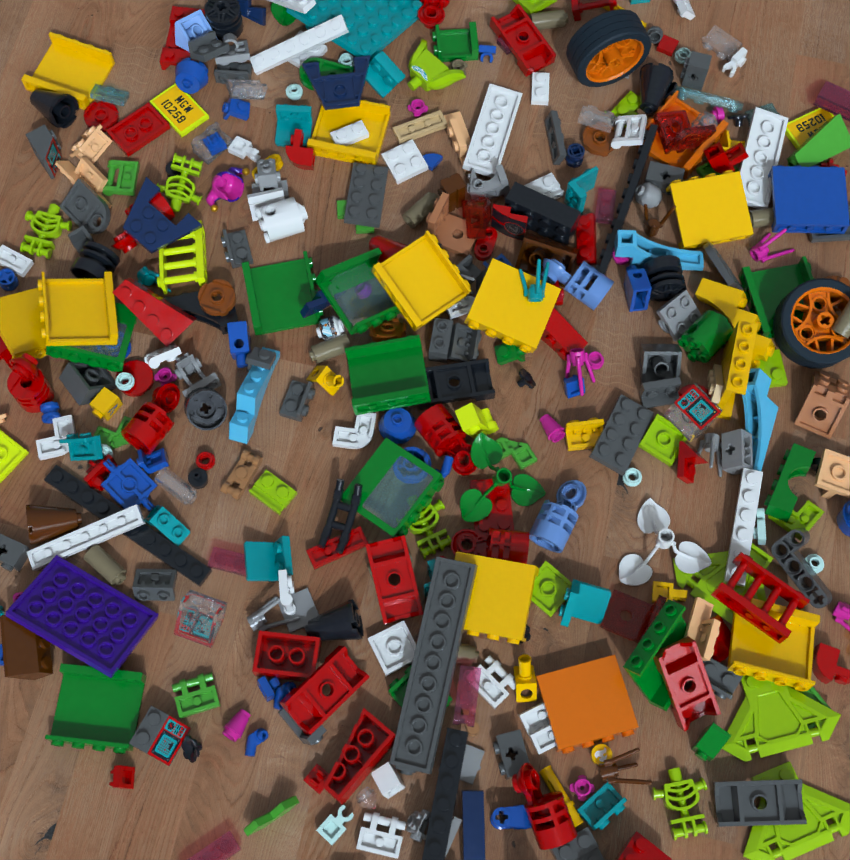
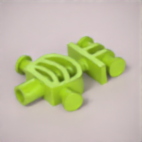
(178, 196)
(50, 229)
(427, 530)
(677, 782)

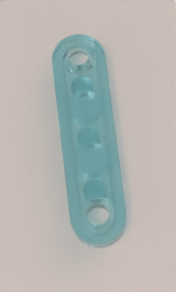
(701, 97)

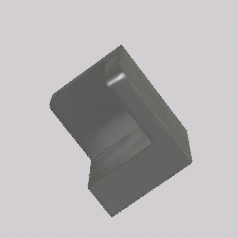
(79, 237)
(468, 268)

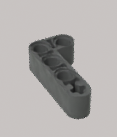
(805, 569)

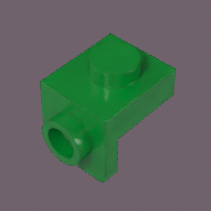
(508, 353)

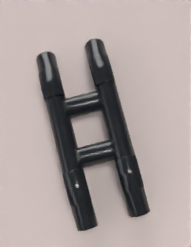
(331, 523)

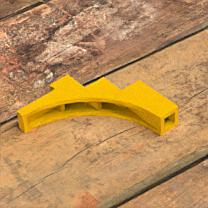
(730, 303)

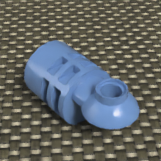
(576, 284)
(558, 519)

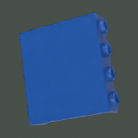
(809, 199)

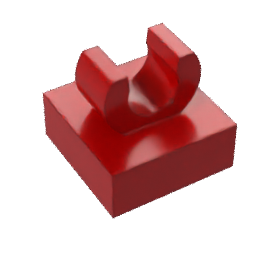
(123, 777)
(316, 778)

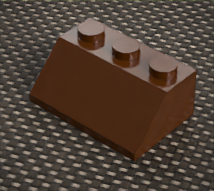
(537, 248)
(24, 652)

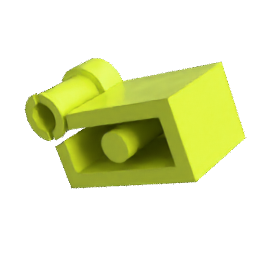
(475, 420)

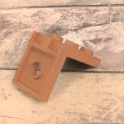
(446, 225)
(824, 395)

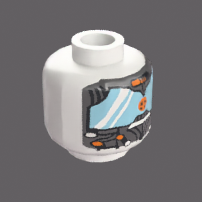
(330, 328)

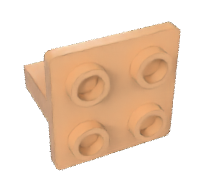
(92, 144)

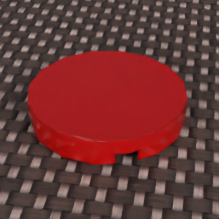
(101, 113)
(143, 377)

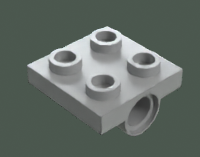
(238, 52)
(678, 314)

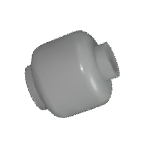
(648, 194)

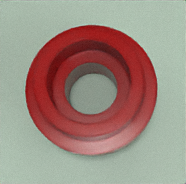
(201, 457)

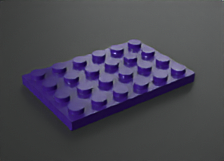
(82, 616)

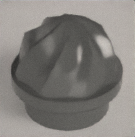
(655, 34)

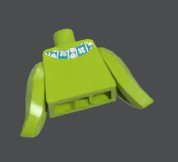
(429, 71)

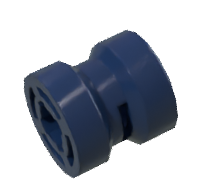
(575, 155)

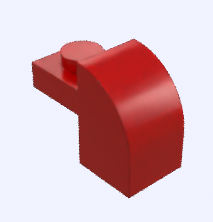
(299, 156)
(725, 160)
(825, 665)

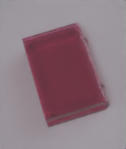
(834, 100)

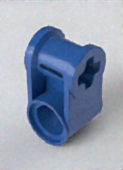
(515, 817)

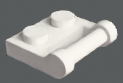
(634, 131)
(166, 353)
(286, 588)

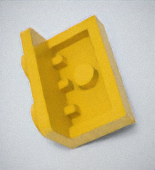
(582, 434)

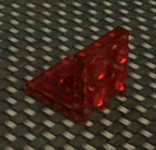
(685, 137)
(641, 615)

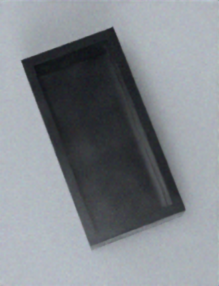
(544, 214)

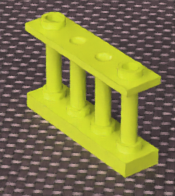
(198, 262)

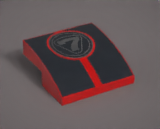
(508, 223)

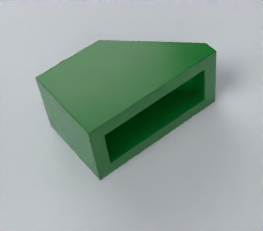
(710, 742)

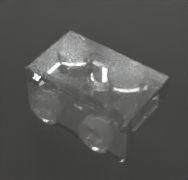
(721, 43)
(246, 89)
(597, 119)
(200, 149)

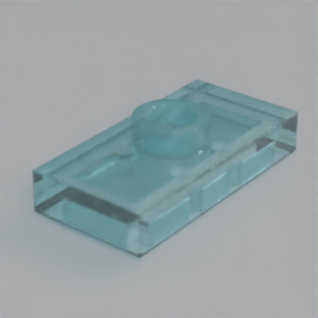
(109, 95)

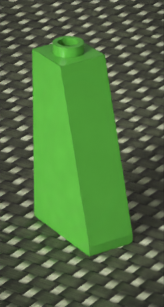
(822, 144)

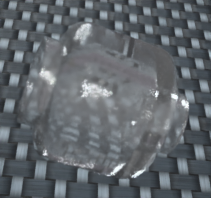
(704, 119)

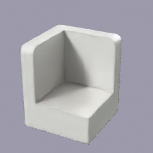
(388, 780)

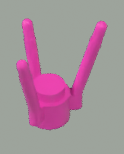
(760, 250)
(577, 357)
(842, 612)

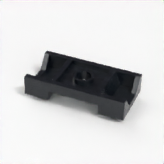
(473, 382)

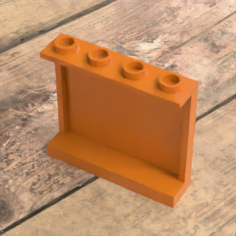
(688, 159)
(587, 704)

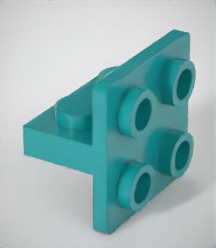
(383, 74)

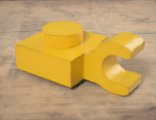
(666, 590)

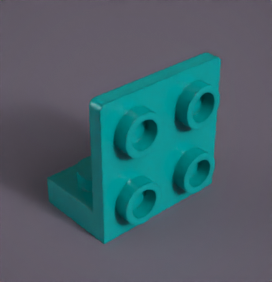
(577, 189)
(266, 558)

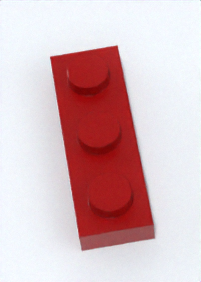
(586, 239)
(321, 557)

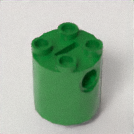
(706, 336)

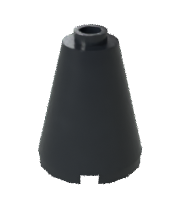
(654, 85)
(55, 107)
(337, 623)

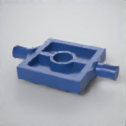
(129, 484)

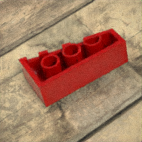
(154, 311)
(561, 335)

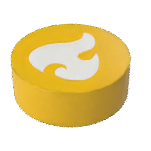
(600, 753)

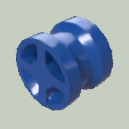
(6, 275)
(49, 411)

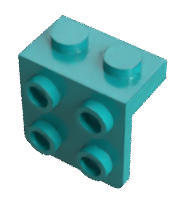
(291, 118)
(584, 602)

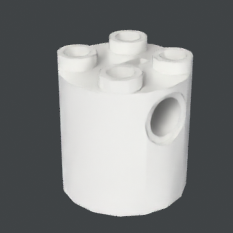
(281, 219)

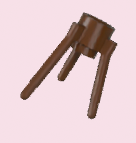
(652, 225)
(610, 771)

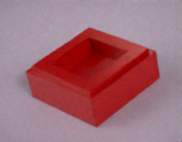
(667, 45)

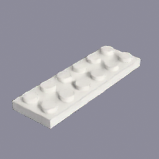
(492, 130)
(764, 149)

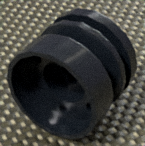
(224, 17)
(94, 261)
(665, 277)
(215, 412)

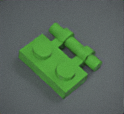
(196, 701)

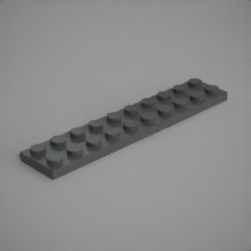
(433, 665)

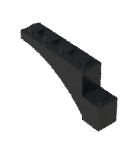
(190, 304)

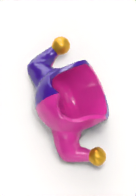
(226, 186)

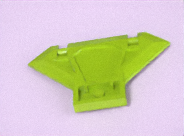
(714, 574)
(776, 720)
(798, 838)

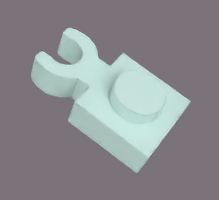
(760, 530)
(333, 827)

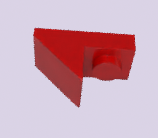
(687, 459)

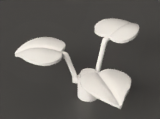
(655, 519)

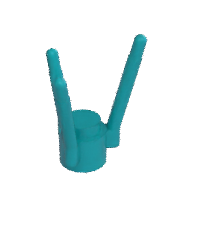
(147, 277)
(536, 291)

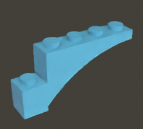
(641, 250)
(249, 401)
(759, 414)

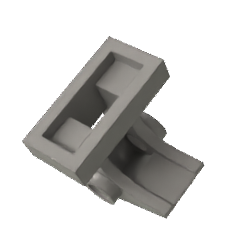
(268, 177)
(491, 188)
(189, 365)
(417, 824)

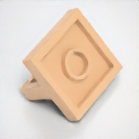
(833, 474)

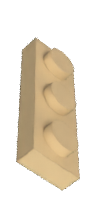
(420, 127)
(715, 383)

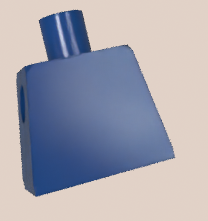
(637, 281)
(239, 337)

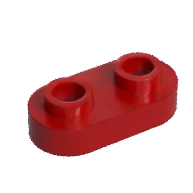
(487, 243)

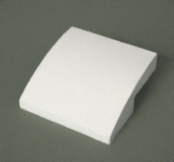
(538, 728)

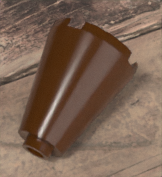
(50, 521)

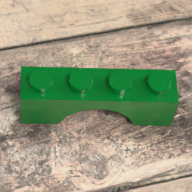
(782, 500)

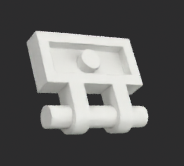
(489, 687)
(381, 842)

